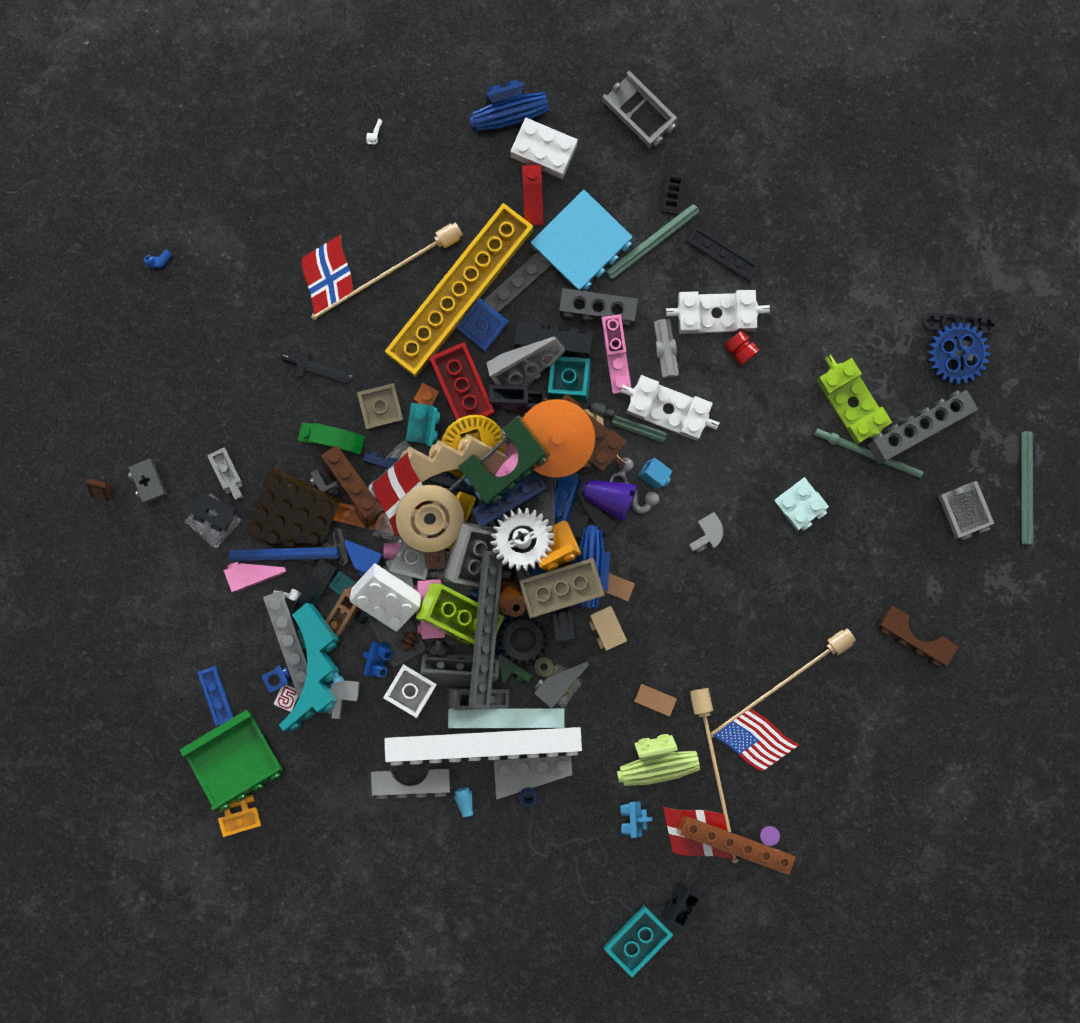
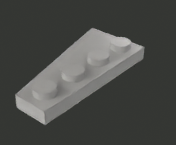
(409, 560)
(517, 774)

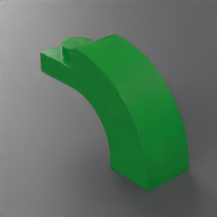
(330, 437)

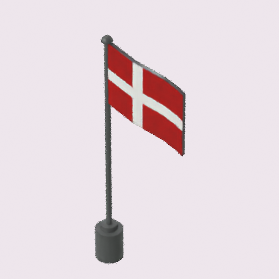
(402, 479)

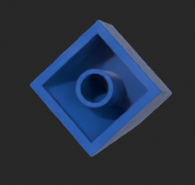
(362, 557)

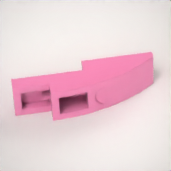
(616, 352)

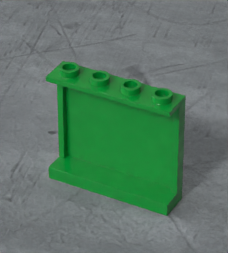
(232, 761)

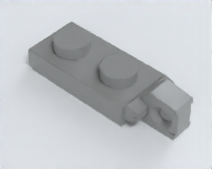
(226, 472)

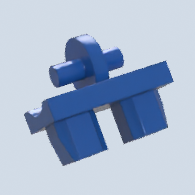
(376, 658)

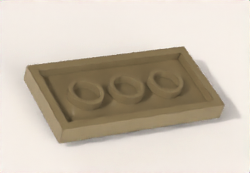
(562, 588)

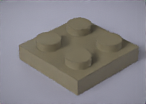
(380, 406)

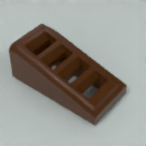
(99, 489)

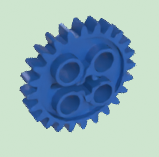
(976, 349)

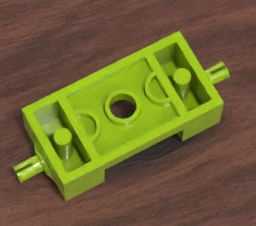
(843, 383)

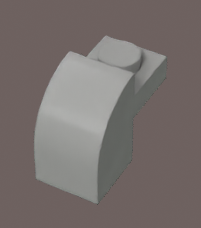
(712, 531)
(344, 691)

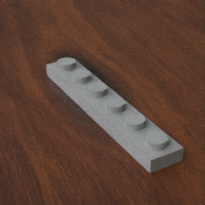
(287, 638)

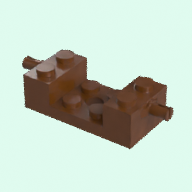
(607, 444)

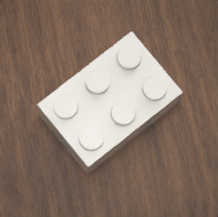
(544, 147)
(385, 597)

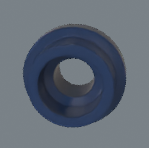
(528, 802)

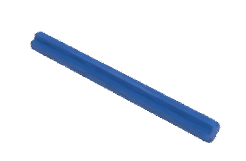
(284, 554)

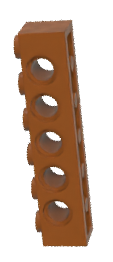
(735, 844)

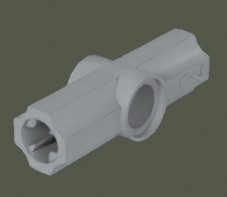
(666, 348)

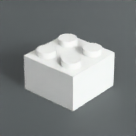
(410, 691)

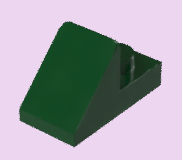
(508, 667)

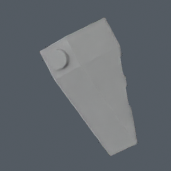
(525, 363)

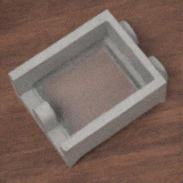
(966, 510)

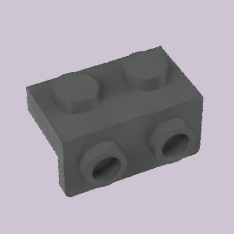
(318, 482)

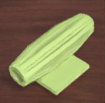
(658, 762)

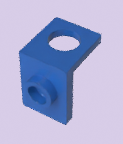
(283, 674)

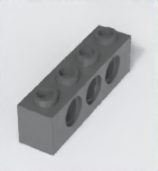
(589, 299)

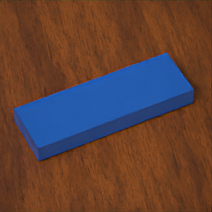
(215, 695)

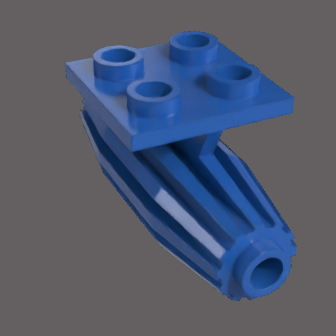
(508, 107)
(593, 547)

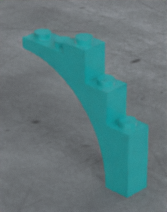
(320, 669)

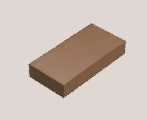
(619, 587)
(655, 700)

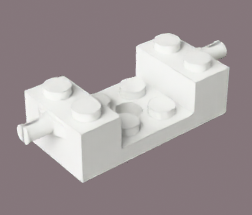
(737, 309)
(688, 415)

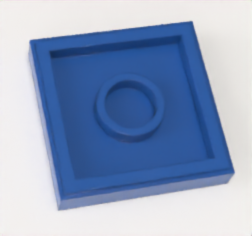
(482, 324)

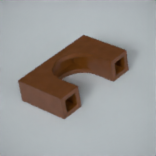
(341, 470)

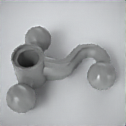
(651, 498)

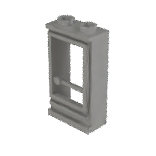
(623, 92)

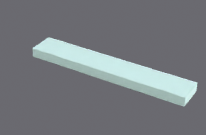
(506, 718)

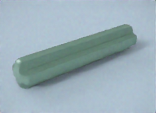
(638, 428)

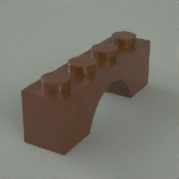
(897, 624)

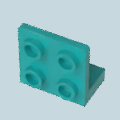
(422, 424)

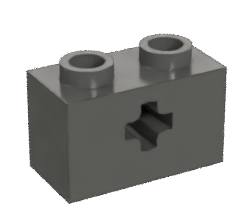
(155, 488)

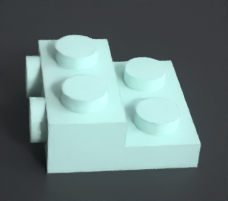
(801, 505)

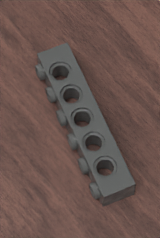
(963, 407)

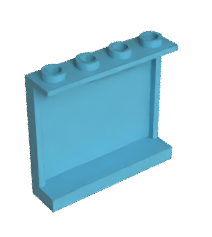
(582, 241)

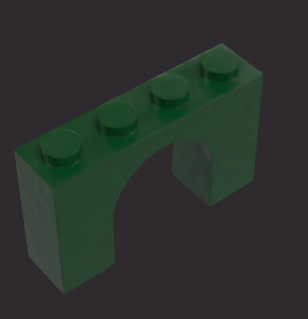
(530, 455)

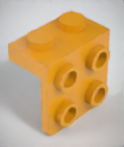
(564, 548)

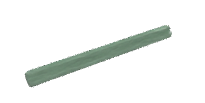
(652, 242)
(1027, 487)

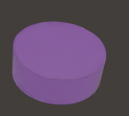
(769, 836)

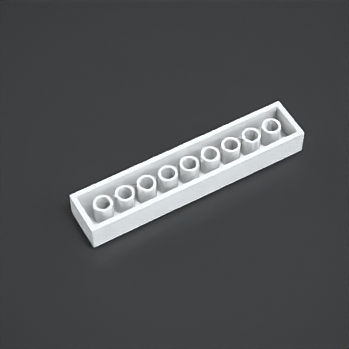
(483, 744)

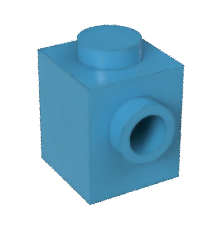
(655, 473)

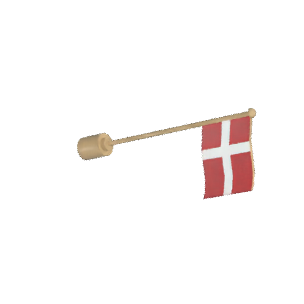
(682, 845)

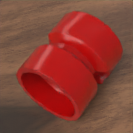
(741, 347)

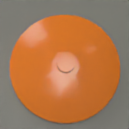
(564, 433)

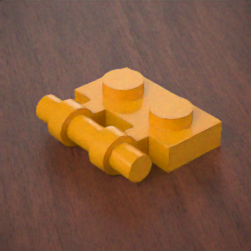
(241, 820)

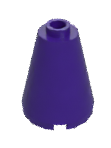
(610, 496)

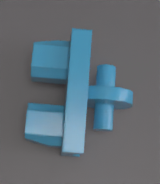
(638, 819)

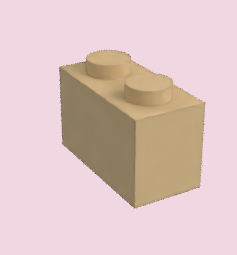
(607, 628)

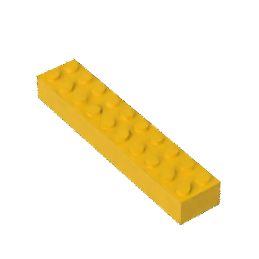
(459, 290)

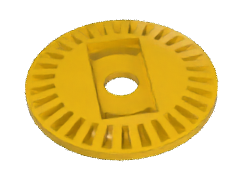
(486, 432)

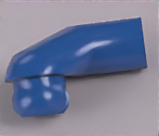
(157, 262)

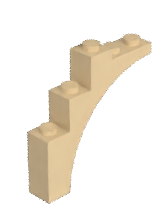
(446, 458)

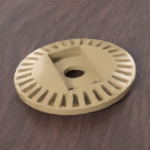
(411, 520)

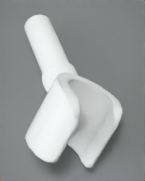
(372, 138)
(293, 595)

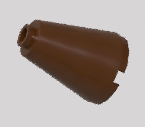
(511, 598)

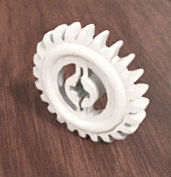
(504, 546)

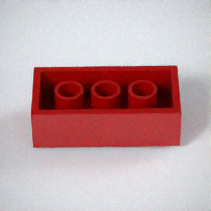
(461, 382)

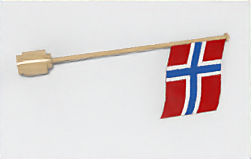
(330, 276)

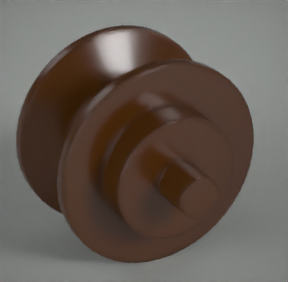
(408, 641)

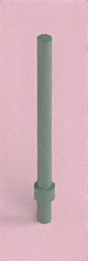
(835, 439)

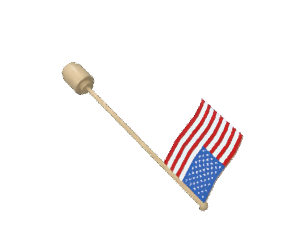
(755, 735)

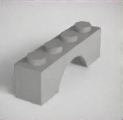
(384, 784)

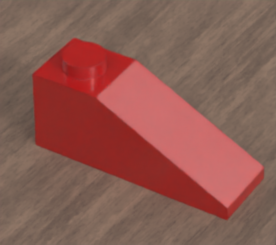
(532, 194)

